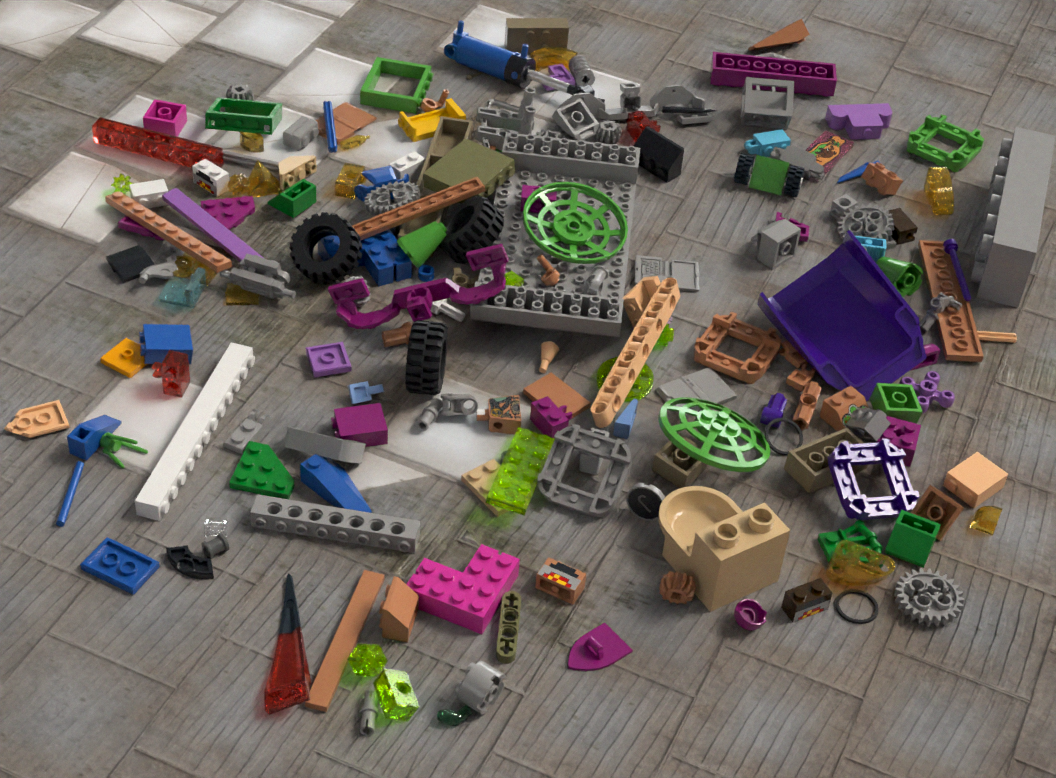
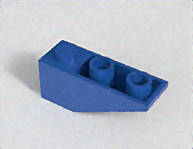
(87, 435)

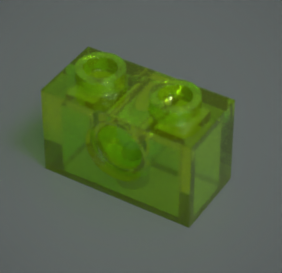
(396, 694)

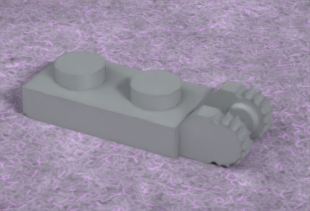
(247, 431)

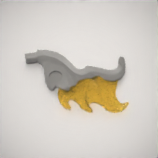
(176, 265)

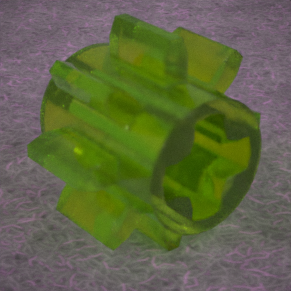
(119, 180)
(666, 336)

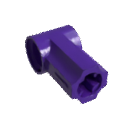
(774, 410)

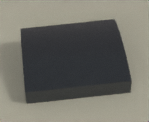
(129, 263)

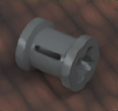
(215, 546)

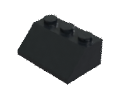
(659, 155)

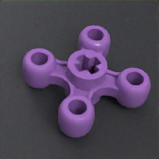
(927, 391)

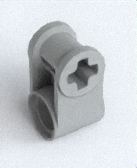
(457, 404)

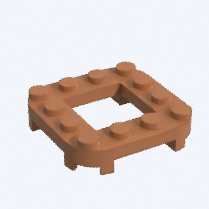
(748, 371)

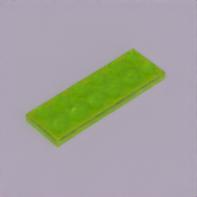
(520, 471)

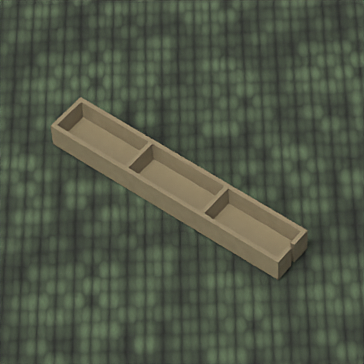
(447, 136)

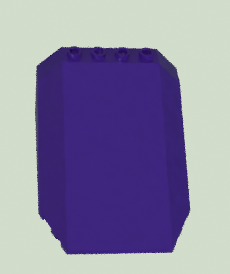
(848, 321)

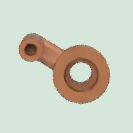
(430, 105)
(551, 277)

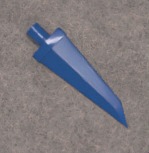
(854, 173)

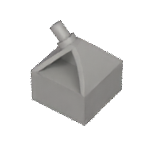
(776, 243)

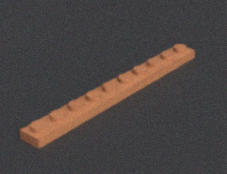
(168, 231)

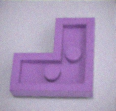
(561, 73)

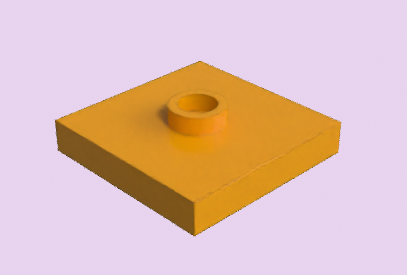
(124, 358)

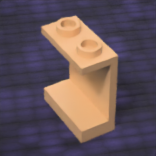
(639, 296)

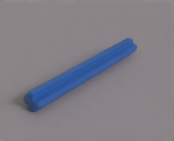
(330, 127)

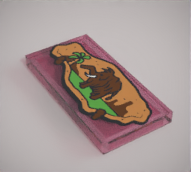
(829, 149)

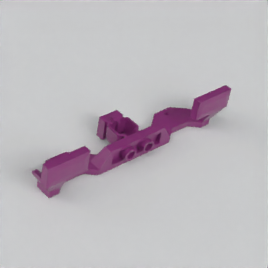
(419, 297)

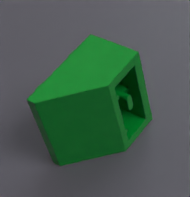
(295, 198)
(912, 538)

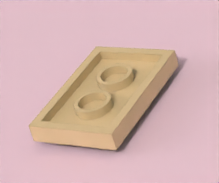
(480, 482)

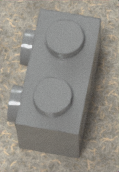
(868, 423)

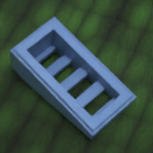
(625, 421)

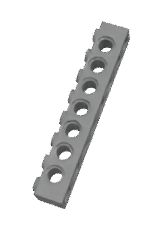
(335, 523)

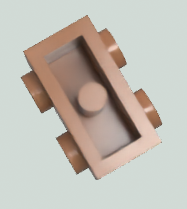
(881, 178)

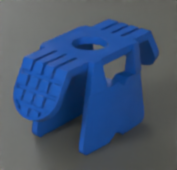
(378, 177)

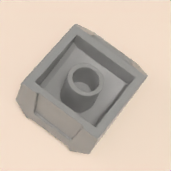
(576, 120)

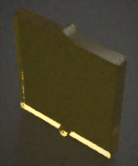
(238, 296)

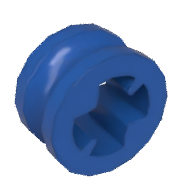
(426, 273)

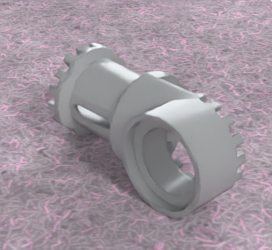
(596, 280)

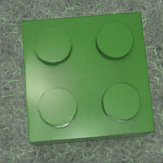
(896, 401)

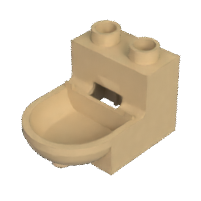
(720, 544)

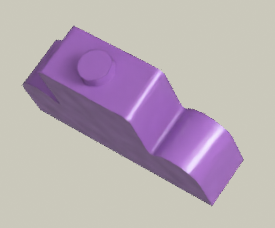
(859, 120)

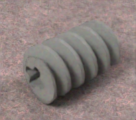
(581, 70)

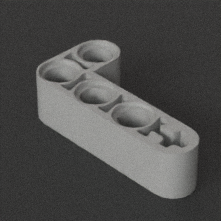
(324, 445)

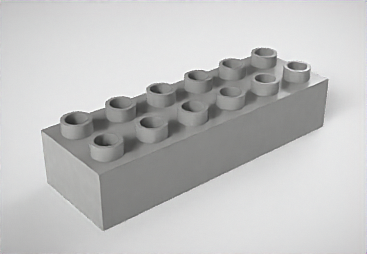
(1013, 217)

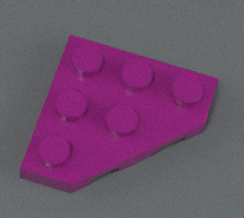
(229, 211)

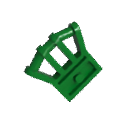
(829, 540)

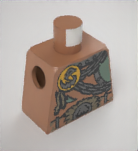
(502, 414)

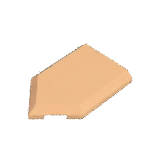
(39, 420)

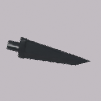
(672, 109)

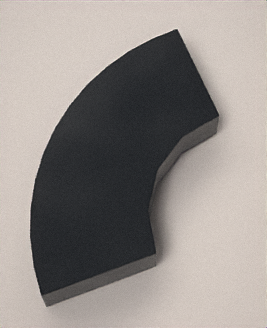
(188, 564)

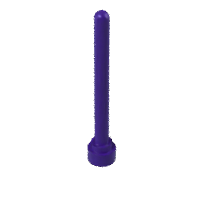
(950, 246)

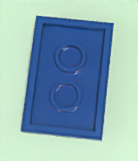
(120, 565)

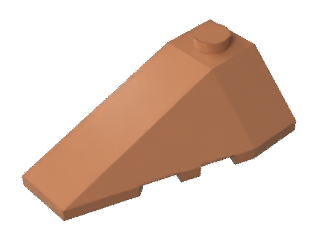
(788, 35)

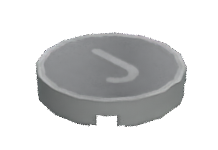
(645, 501)

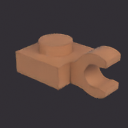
(792, 355)

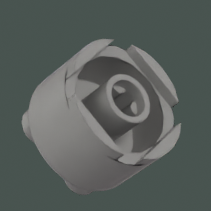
(480, 686)

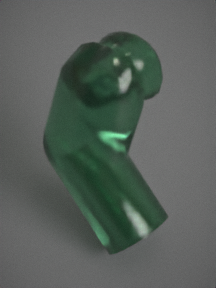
(452, 717)

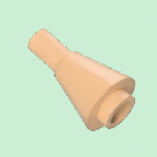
(548, 352)

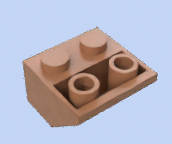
(398, 611)

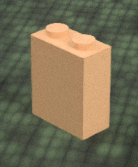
(975, 480)

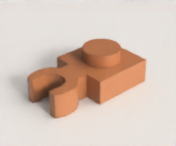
(798, 378)

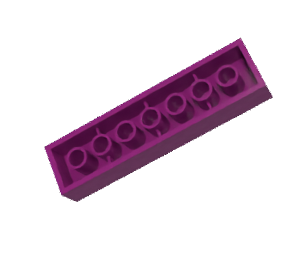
(808, 76)

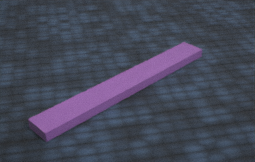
(208, 224)

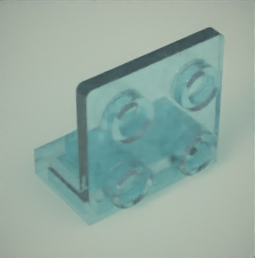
(184, 291)

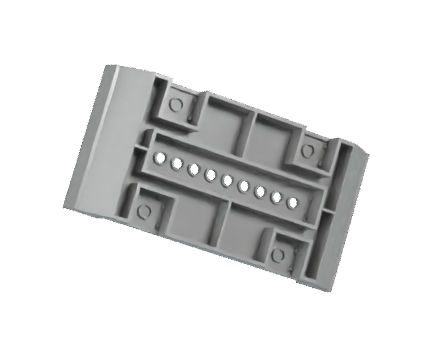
(567, 304)

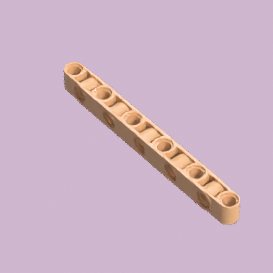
(635, 353)

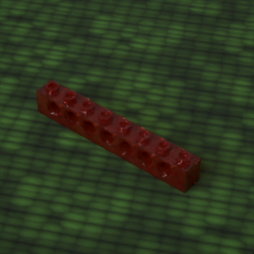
(154, 143)

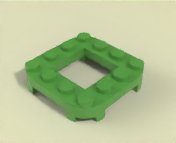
(957, 159)

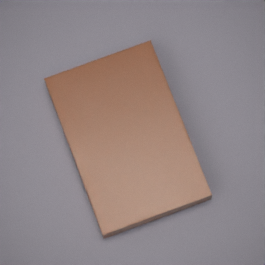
(558, 392)

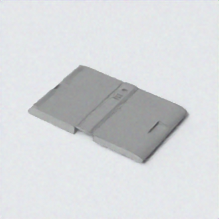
(685, 270)
(701, 384)

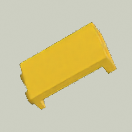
(425, 124)

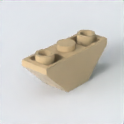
(295, 169)

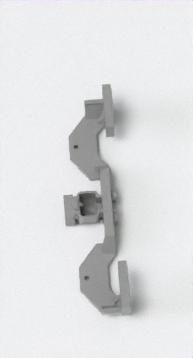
(631, 101)

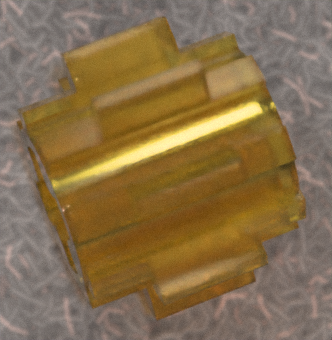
(238, 184)

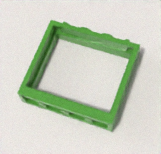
(392, 101)

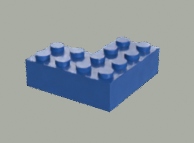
(379, 256)

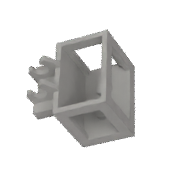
(766, 107)

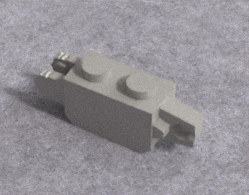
(800, 158)

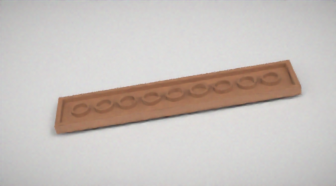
(952, 323)

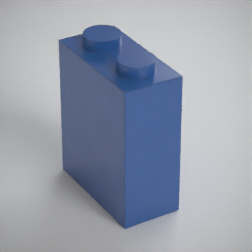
(160, 338)

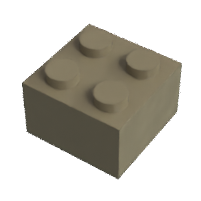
(677, 465)

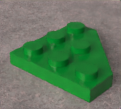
(262, 473)

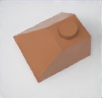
(938, 508)

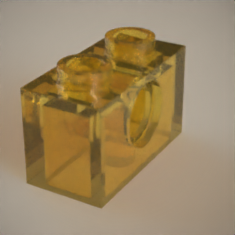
(348, 179)

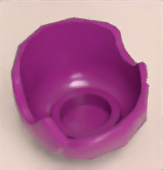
(749, 614)

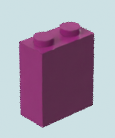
(361, 424)

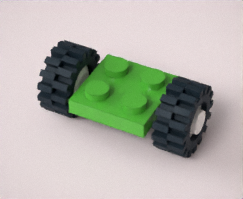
(769, 174)

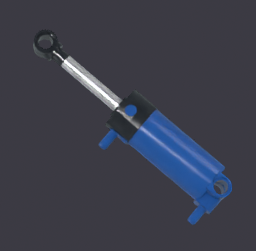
(503, 64)

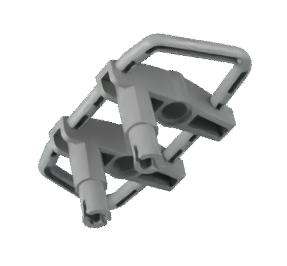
(502, 121)

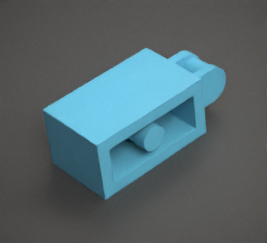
(765, 142)

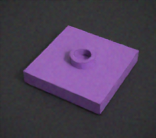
(328, 359)

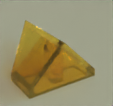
(262, 182)

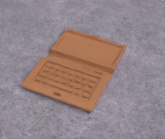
(346, 120)

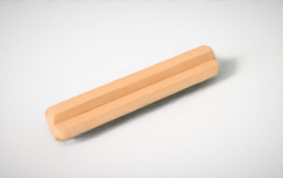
(996, 336)

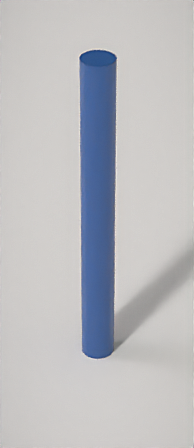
(70, 494)

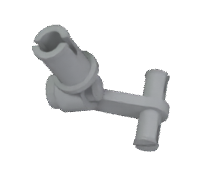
(937, 306)

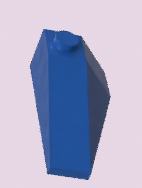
(332, 483)

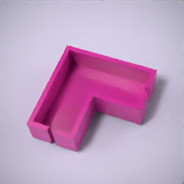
(469, 596)

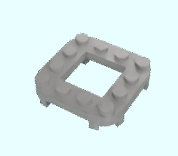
(575, 499)

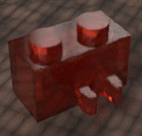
(637, 122)
(174, 373)

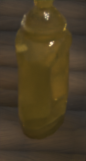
(353, 141)

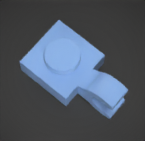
(362, 392)

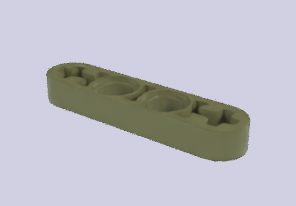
(508, 626)

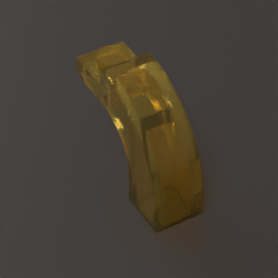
(552, 56)

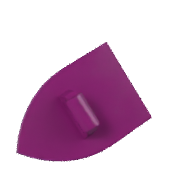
(597, 650)

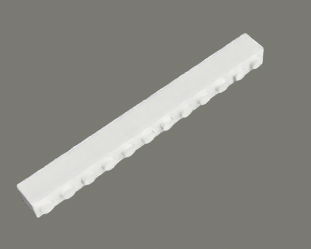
(194, 432)

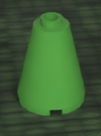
(422, 242)
(902, 274)

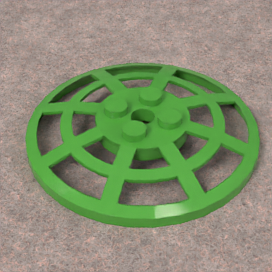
(572, 218)
(716, 427)

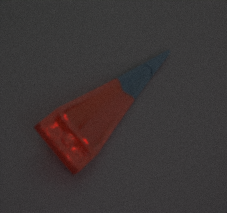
(289, 673)

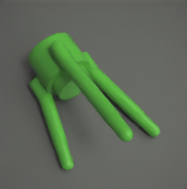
(113, 443)

